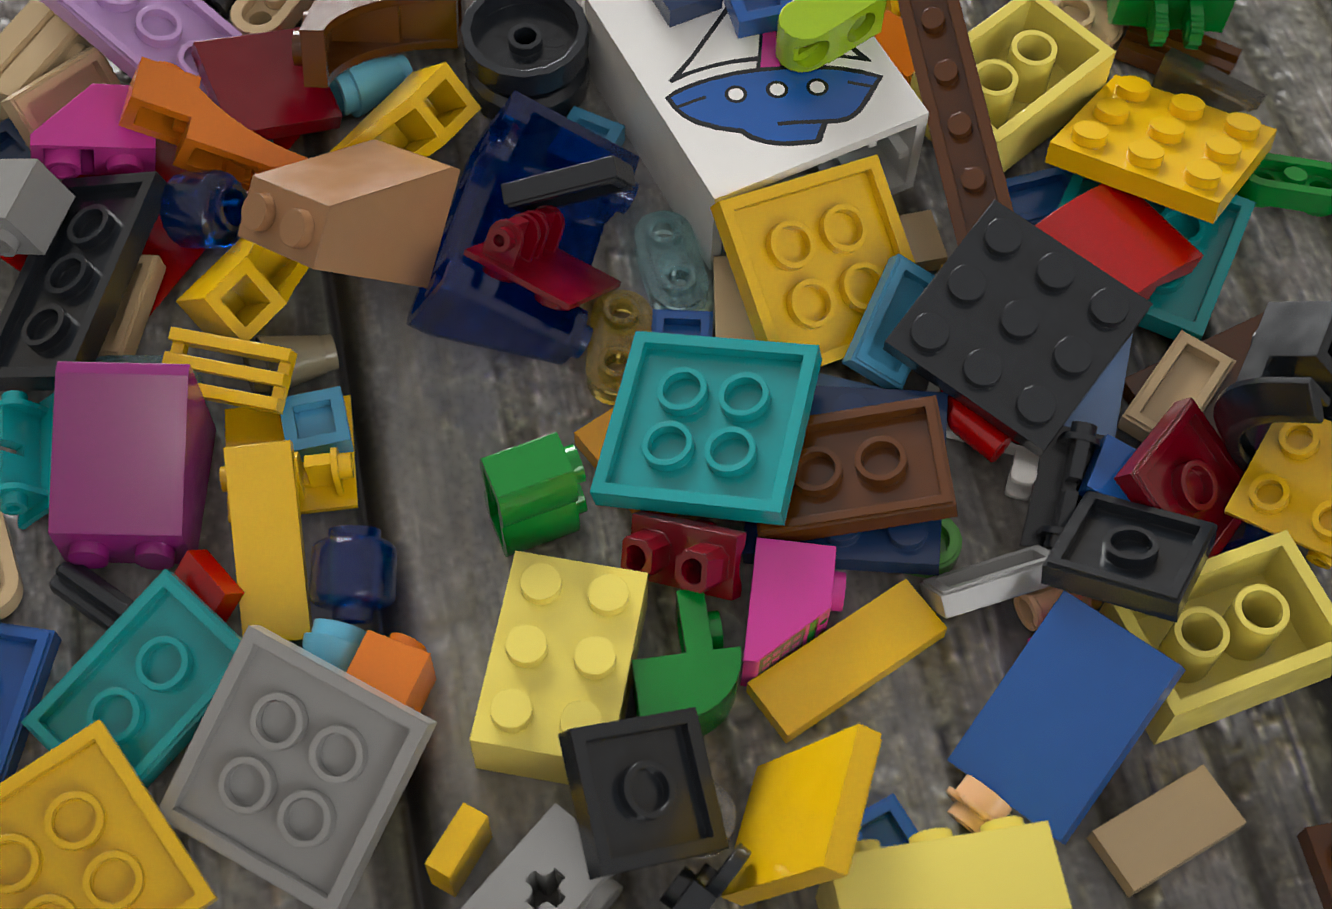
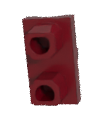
(685, 553)

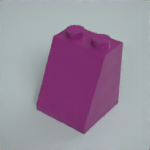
(128, 463)

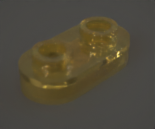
(613, 340)

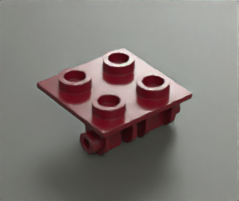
(528, 254)

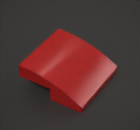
(1123, 238)

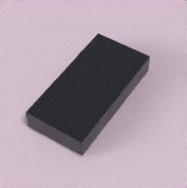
(570, 185)

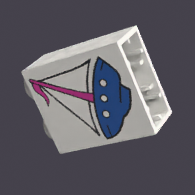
(730, 119)

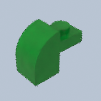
(698, 677)

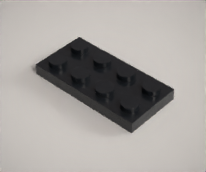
(74, 290)

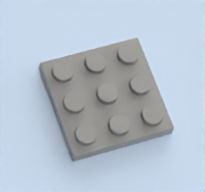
(295, 769)

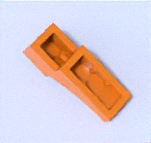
(174, 109)

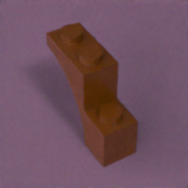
(354, 31)

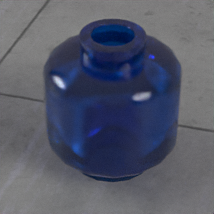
(202, 209)
(353, 573)

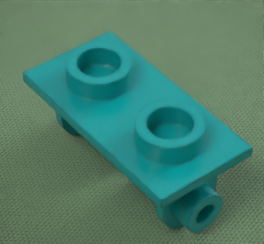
(27, 474)

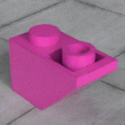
(87, 137)

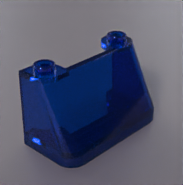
(499, 315)

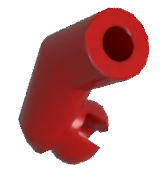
(976, 431)

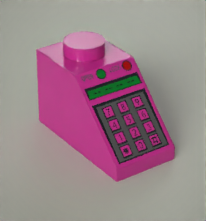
(788, 601)

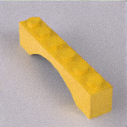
(255, 283)

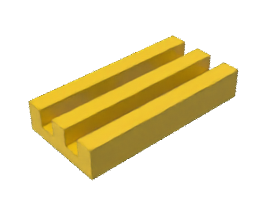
(280, 380)

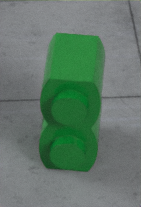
(534, 492)

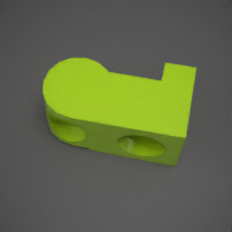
(825, 30)

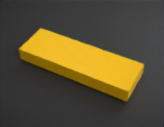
(268, 538)
(845, 660)

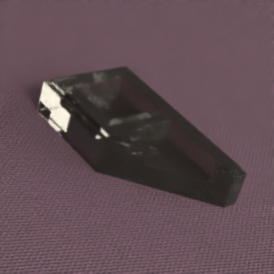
(1187, 75)

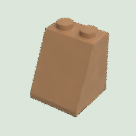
(354, 212)

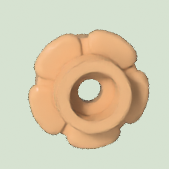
(975, 804)

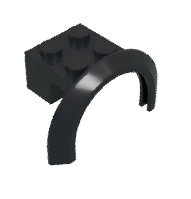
(1281, 378)

